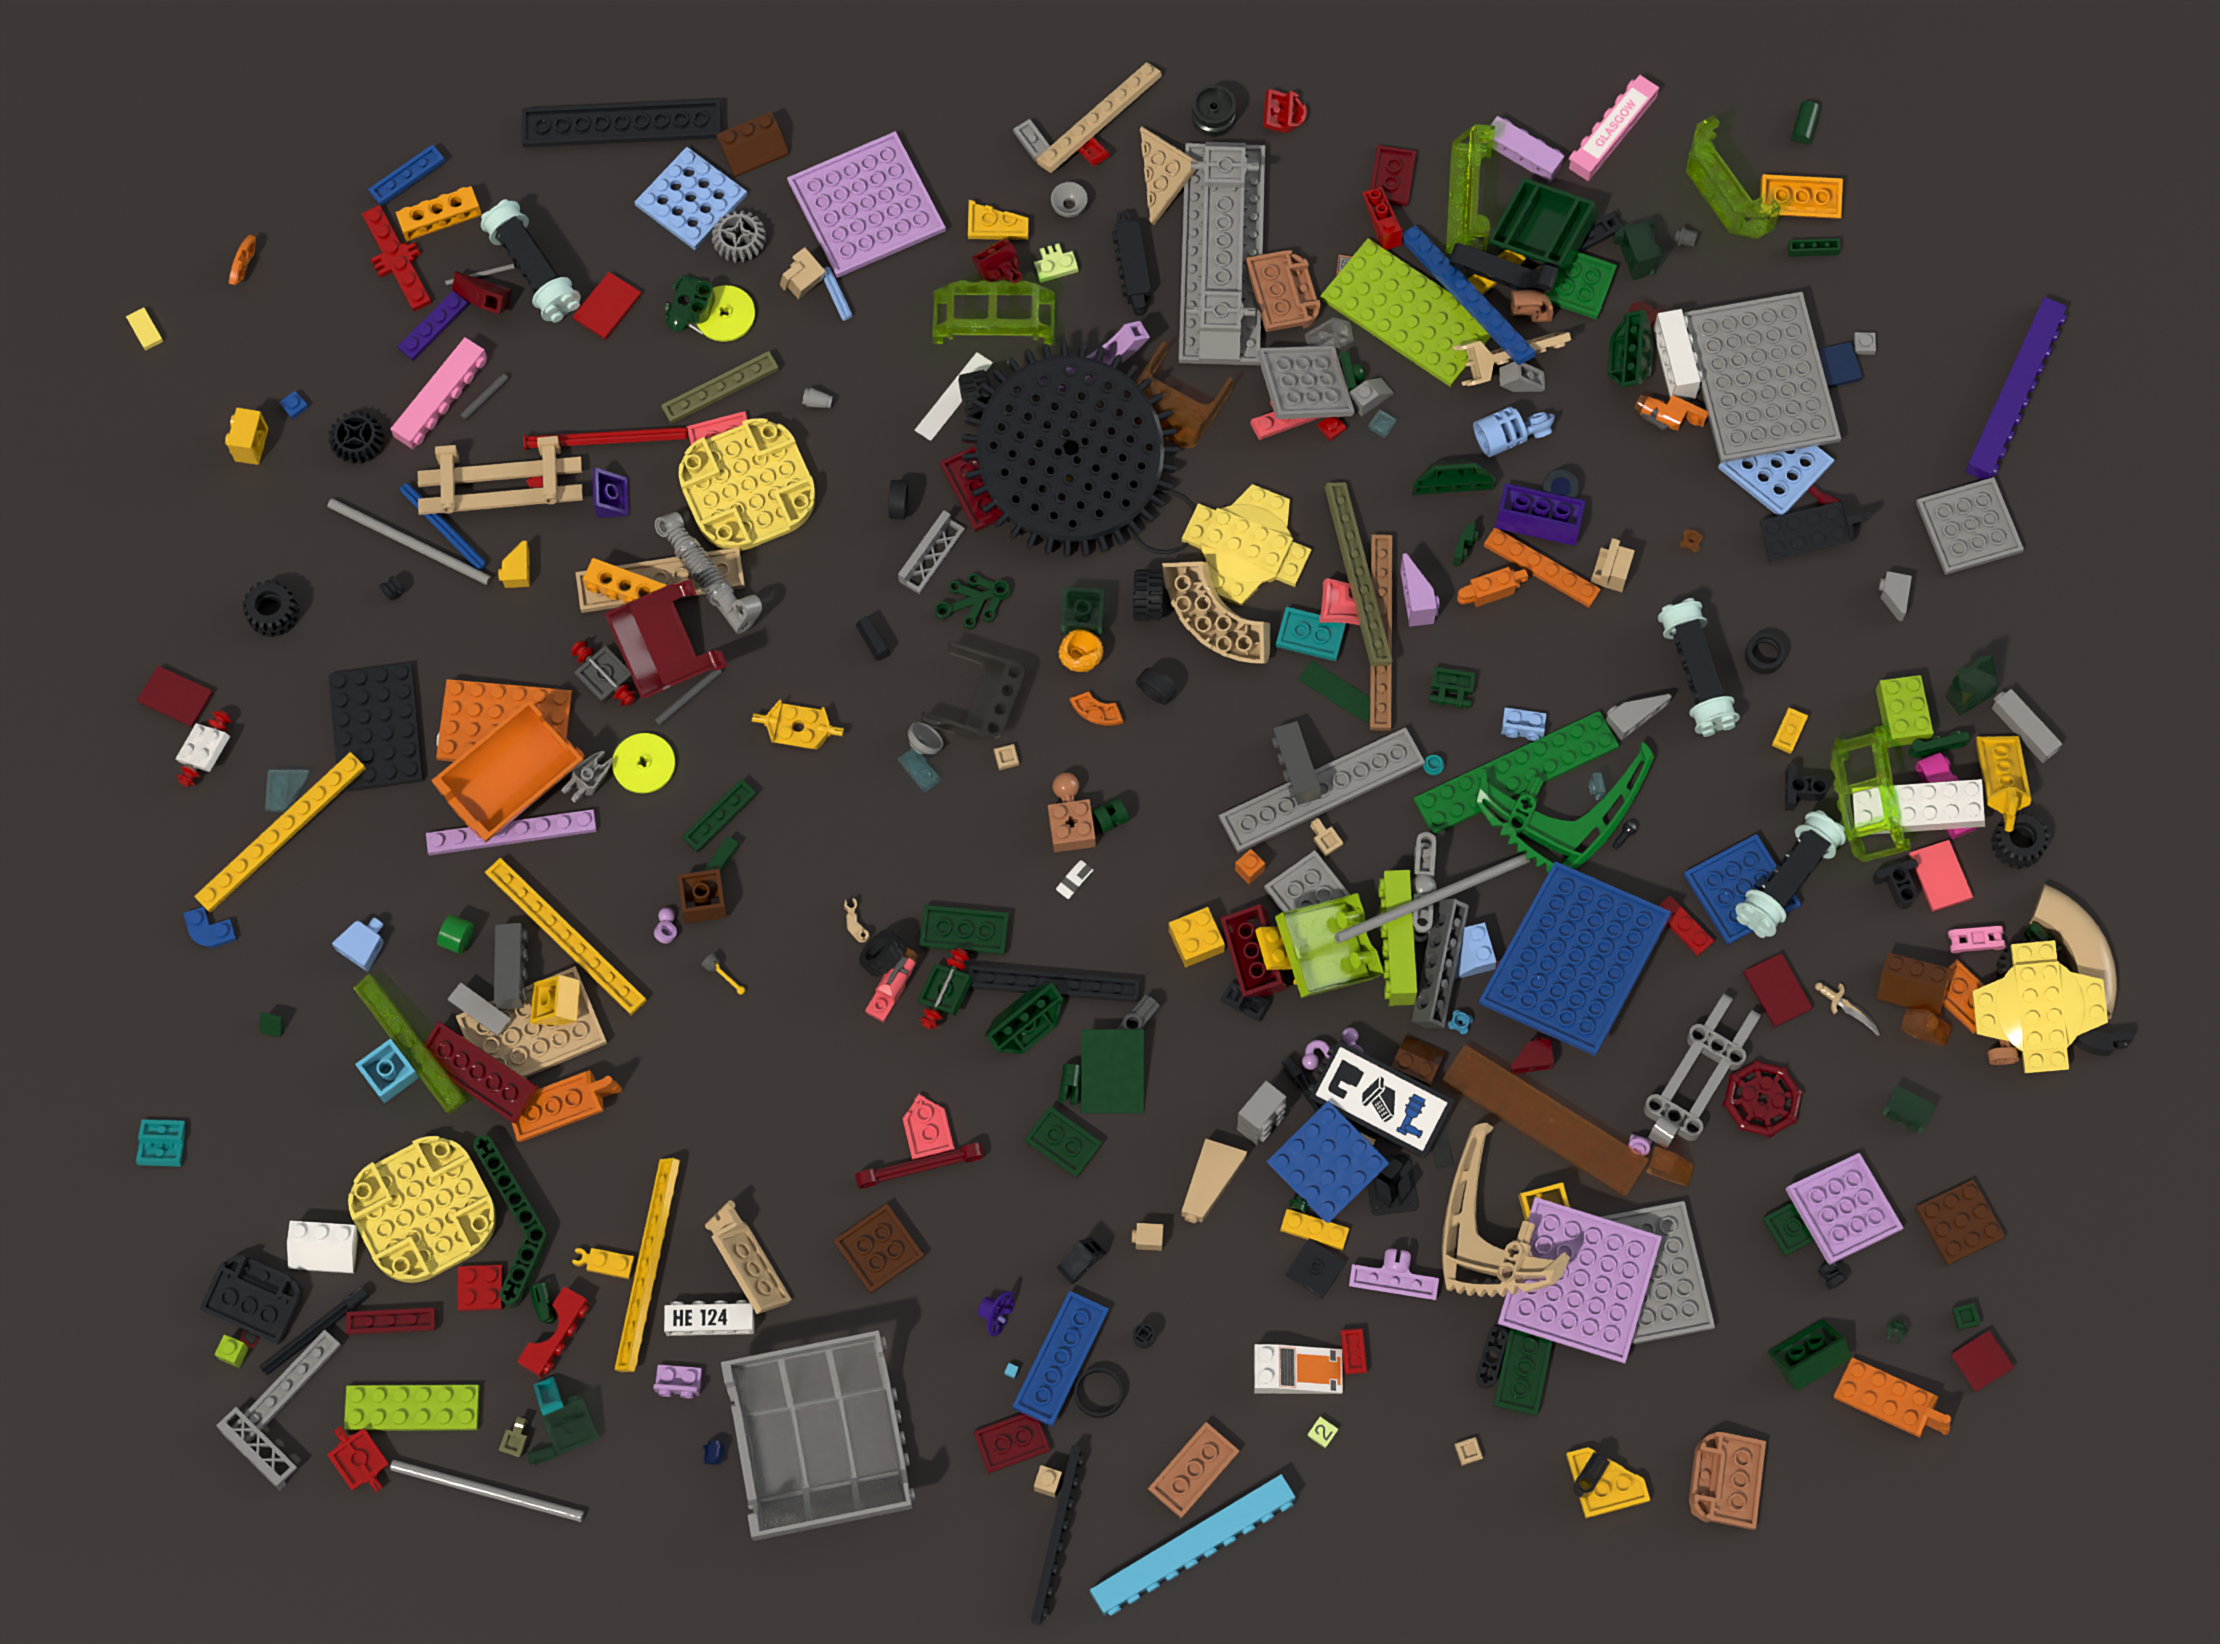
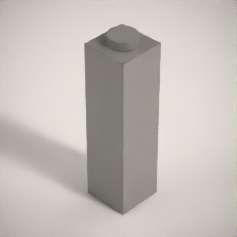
(2026, 725)

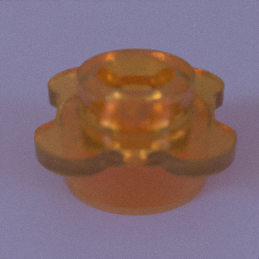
(1695, 536)

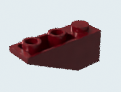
(482, 293)

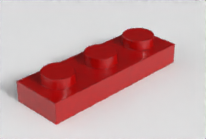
(1686, 927)

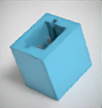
(1011, 1370)

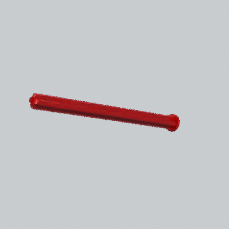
(611, 437)

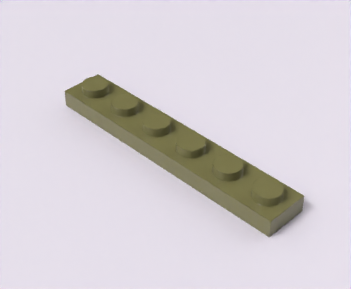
(719, 387)

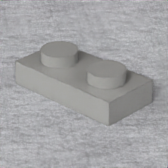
(1031, 139)

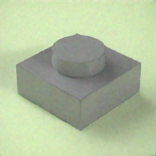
(1864, 343)

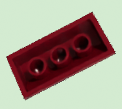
(1247, 955)

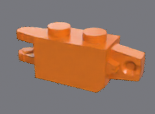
(1492, 587)

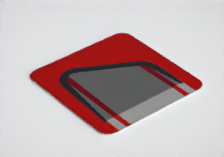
(249, 1338)

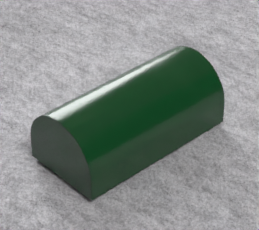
(1805, 122)

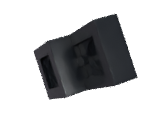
(1251, 1006)

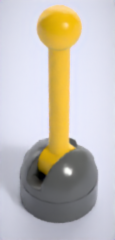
(712, 964)

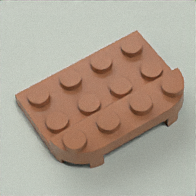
(1283, 290)
(1727, 1479)

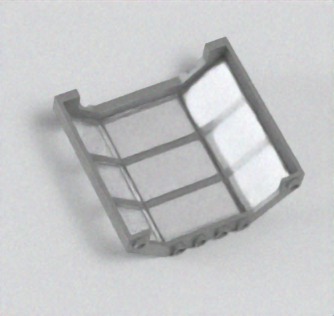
(818, 1435)

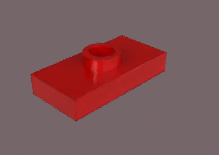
(1093, 152)
(1353, 1351)

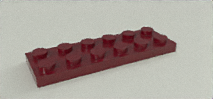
(480, 1073)

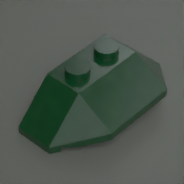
(1631, 350)
(1452, 478)
(1026, 1020)

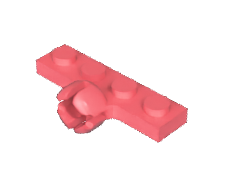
(1268, 424)

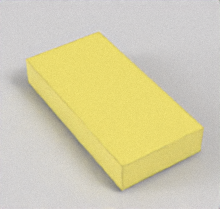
(144, 329)

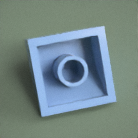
(1475, 952)

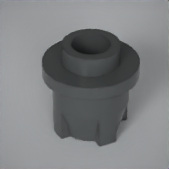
(1685, 237)

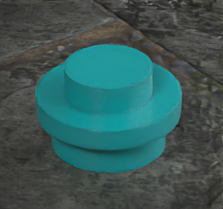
(1433, 765)

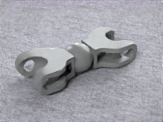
(1423, 884)

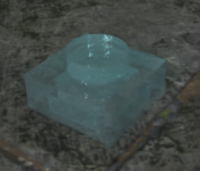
(1382, 424)
(1597, 786)

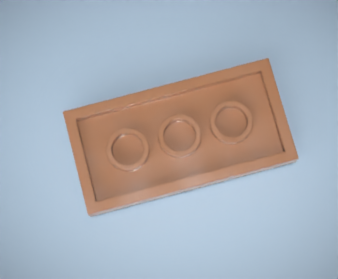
(1193, 1470)

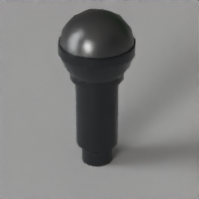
(1628, 830)

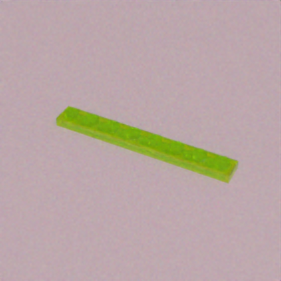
(409, 1044)

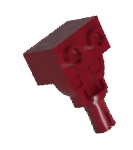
(998, 261)

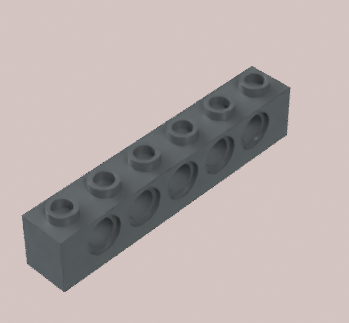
(1440, 963)

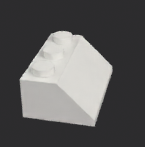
(322, 1246)

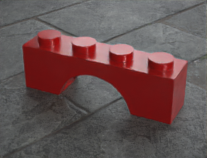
(539, 1356)

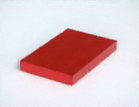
(607, 305)

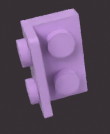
(678, 1380)

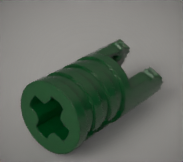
(2039, 934)
(1070, 1080)
(542, 1302)

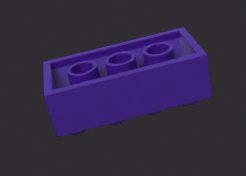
(1540, 514)

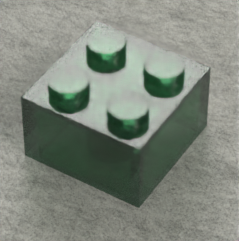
(1640, 250)
(1082, 610)

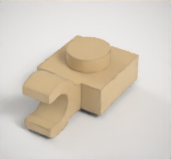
(1327, 840)

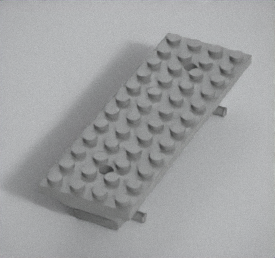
(1219, 232)

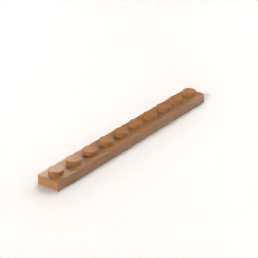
(1381, 675)

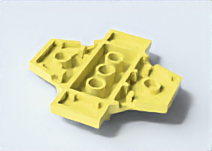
(1247, 544)
(2039, 1006)

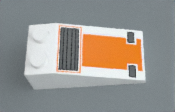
(1297, 1370)

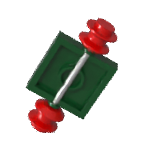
(944, 989)

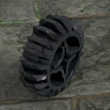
(364, 425)

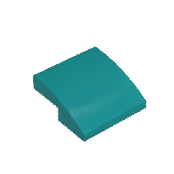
(161, 1143)

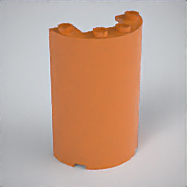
(507, 771)

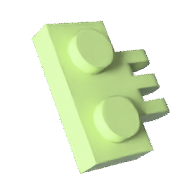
(1055, 264)

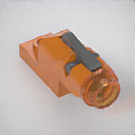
(1670, 414)

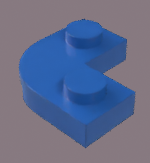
(206, 934)

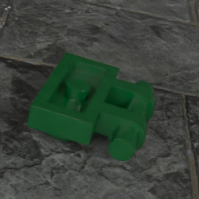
(1452, 681)

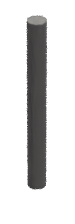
(687, 696)

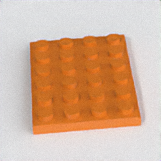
(478, 707)

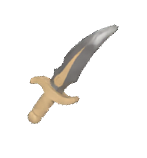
(1849, 1008)

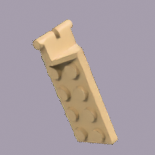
(747, 1260)

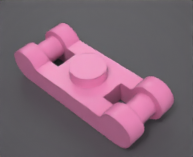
(1977, 939)

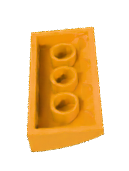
(1803, 195)

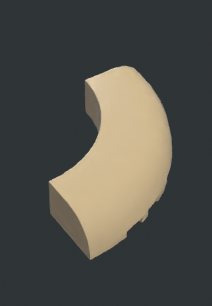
(1210, 619)
(2080, 937)

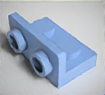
(1523, 724)

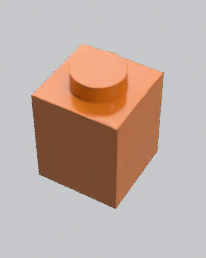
(1250, 866)

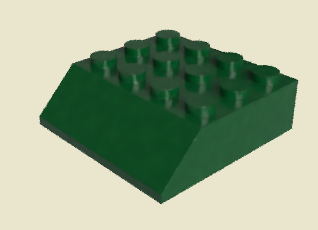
(1544, 223)

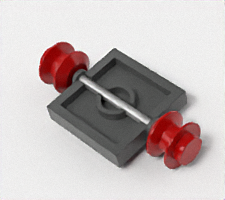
(603, 673)

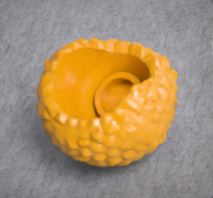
(1080, 651)

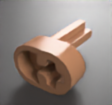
(2004, 1055)

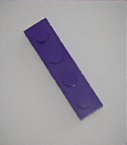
(432, 326)

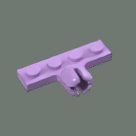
(1394, 1277)

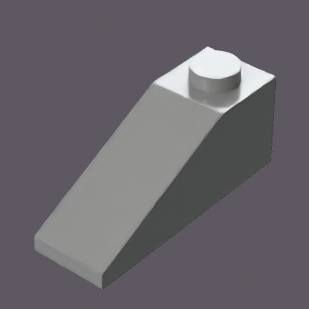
(1633, 714)

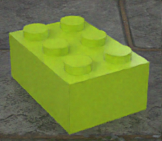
(1904, 710)

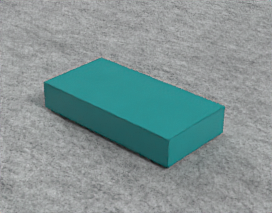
(548, 1395)

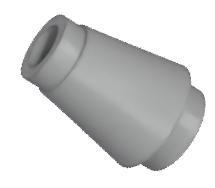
(816, 399)

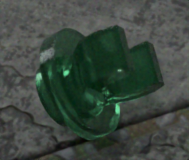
(1896, 1327)

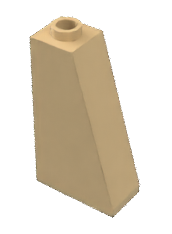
(1212, 1175)

